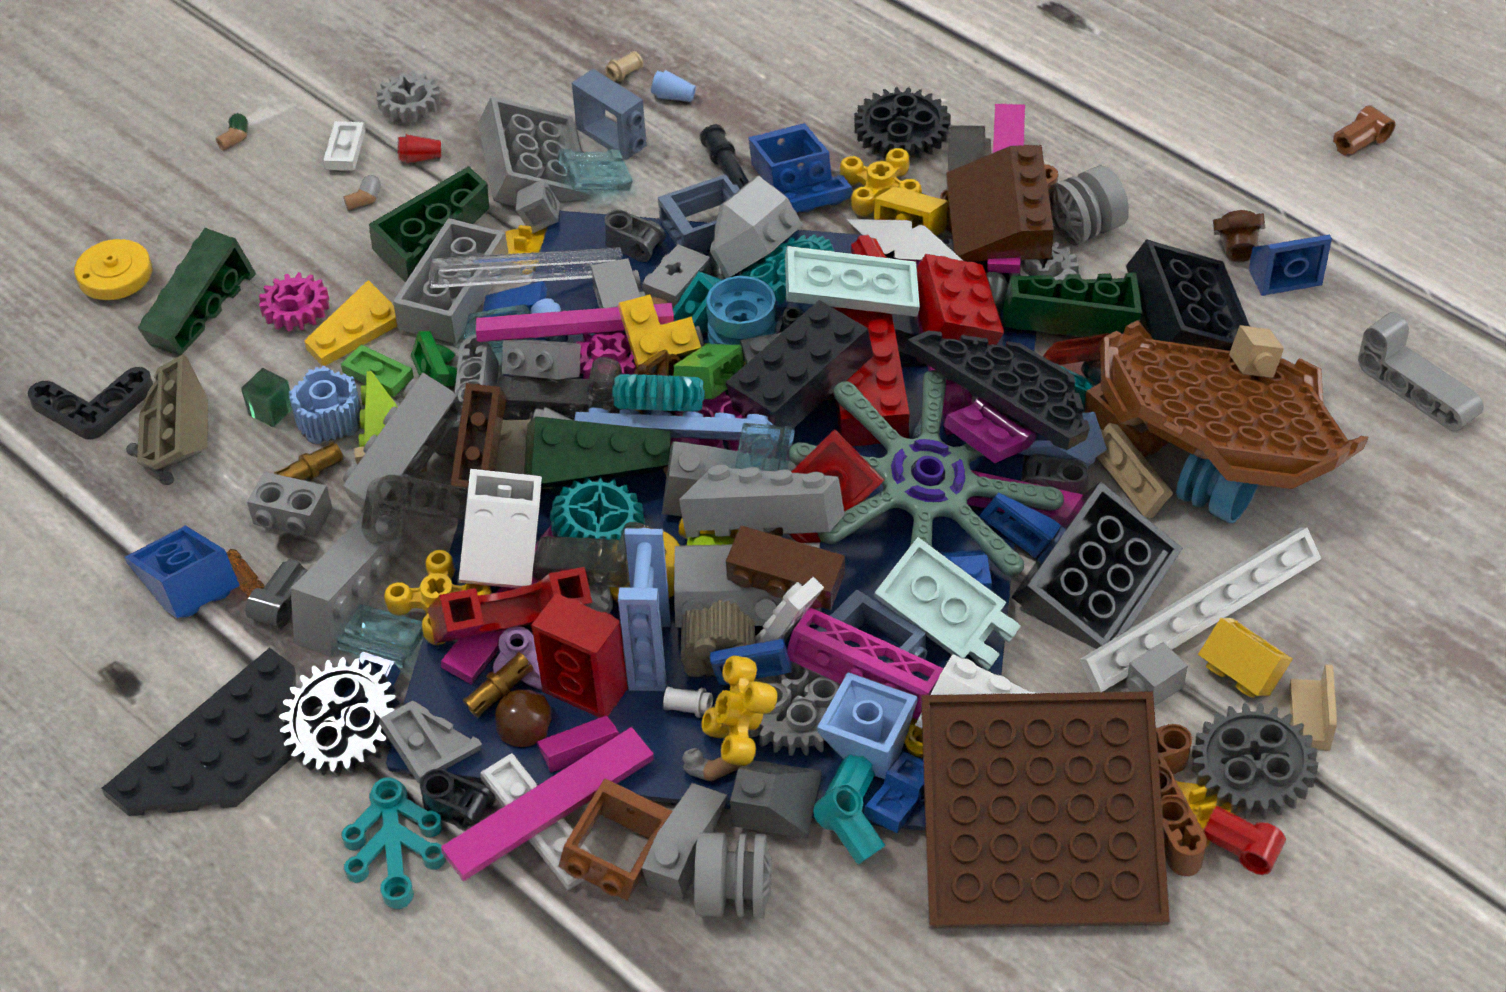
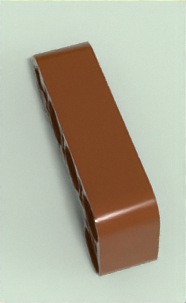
(1188, 858)

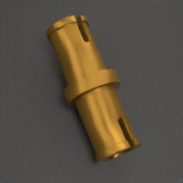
(311, 464)
(498, 684)

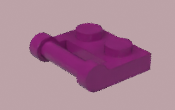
(989, 430)

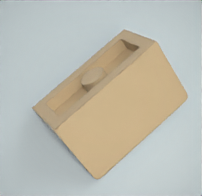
(1315, 706)

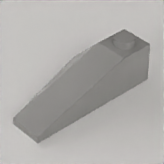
(688, 465)

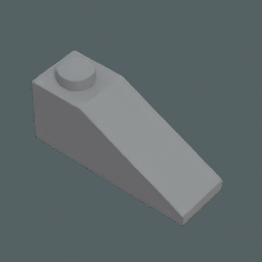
(673, 853)

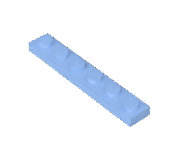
(690, 425)

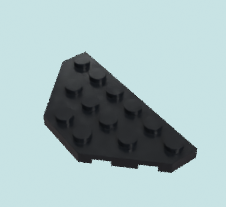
(1011, 380)
(218, 749)

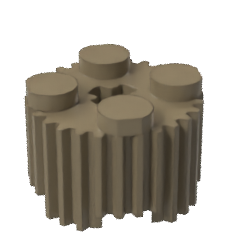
(712, 630)

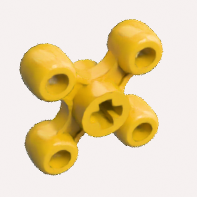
(877, 178)
(440, 569)
(739, 710)

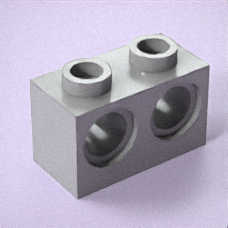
(541, 358)
(289, 505)

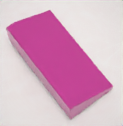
(573, 744)

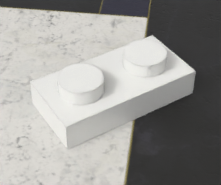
(344, 146)

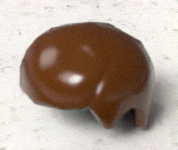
(522, 718)

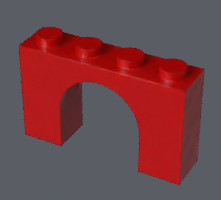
(470, 614)

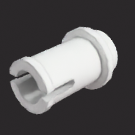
(688, 700)

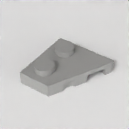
(426, 740)

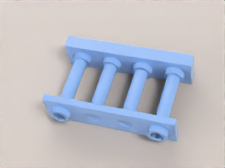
(645, 610)

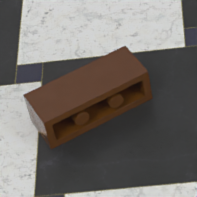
(478, 431)
(779, 563)

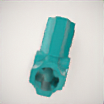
(842, 807)

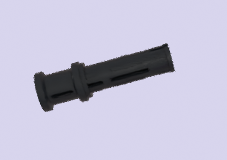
(722, 153)

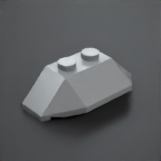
(752, 226)

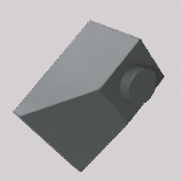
(775, 798)

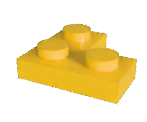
(649, 337)

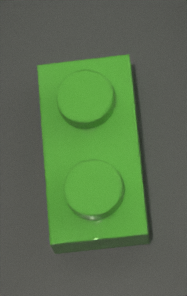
(389, 372)

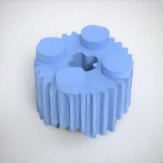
(325, 405)

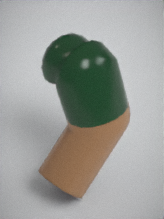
(236, 133)

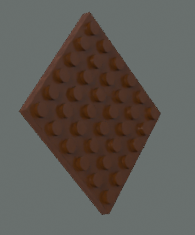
(1043, 810)

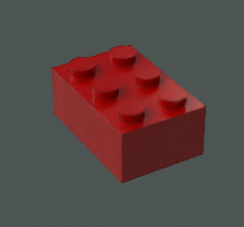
(956, 299)
(580, 655)

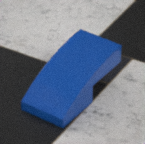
(898, 795)

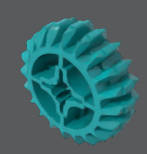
(658, 392)
(577, 510)

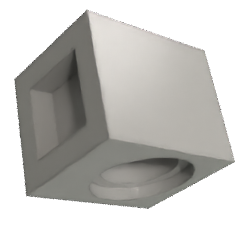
(537, 206)

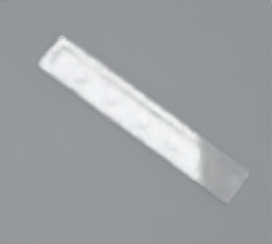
(518, 267)

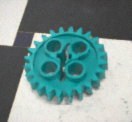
(772, 266)

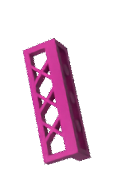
(833, 658)

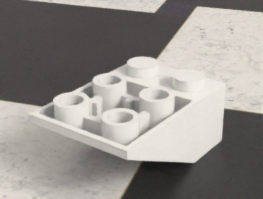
(500, 529)

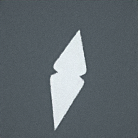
(900, 236)

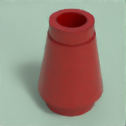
(418, 148)

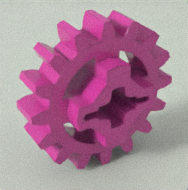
(294, 301)
(606, 344)

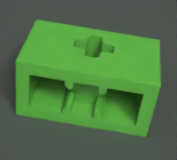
(713, 365)

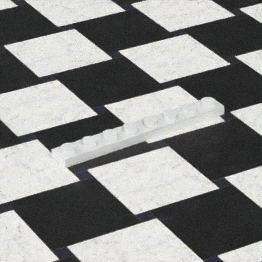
(1202, 607)

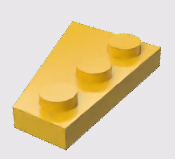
(354, 323)

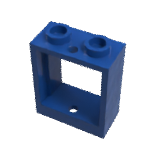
(779, 161)

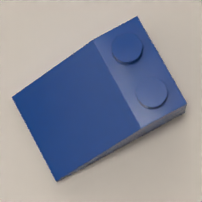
(184, 571)

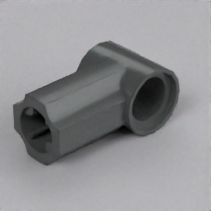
(273, 602)

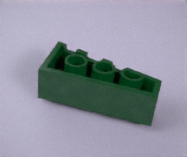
(196, 292)
(580, 450)

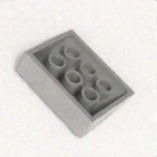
(524, 147)

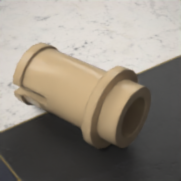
(619, 69)

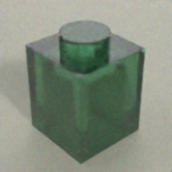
(267, 397)

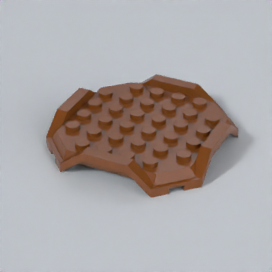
(1243, 423)

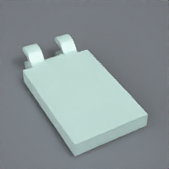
(946, 604)

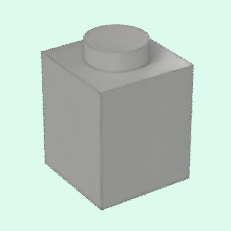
(1158, 672)

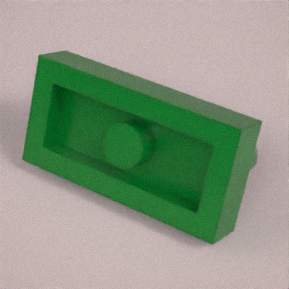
(431, 359)

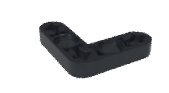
(129, 387)

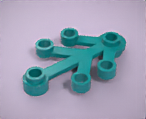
(391, 837)

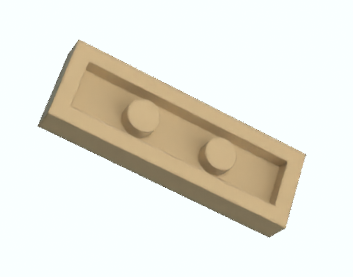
(1133, 472)

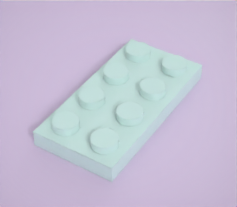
(851, 281)

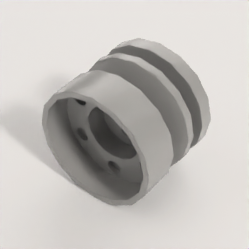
(1088, 204)
(731, 875)

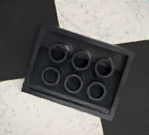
(1186, 296)
(1097, 569)

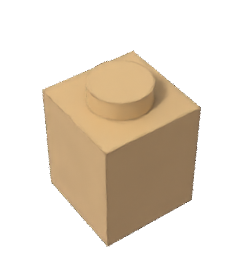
(1256, 351)

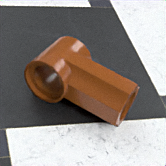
(1368, 127)

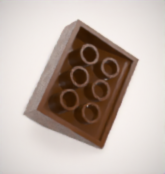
(1001, 206)

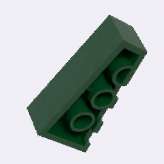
(409, 230)
(1072, 304)

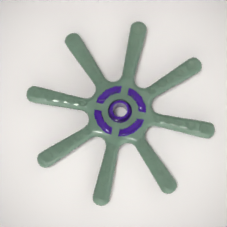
(929, 477)

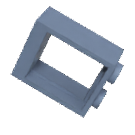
(595, 94)
(691, 200)
(861, 608)

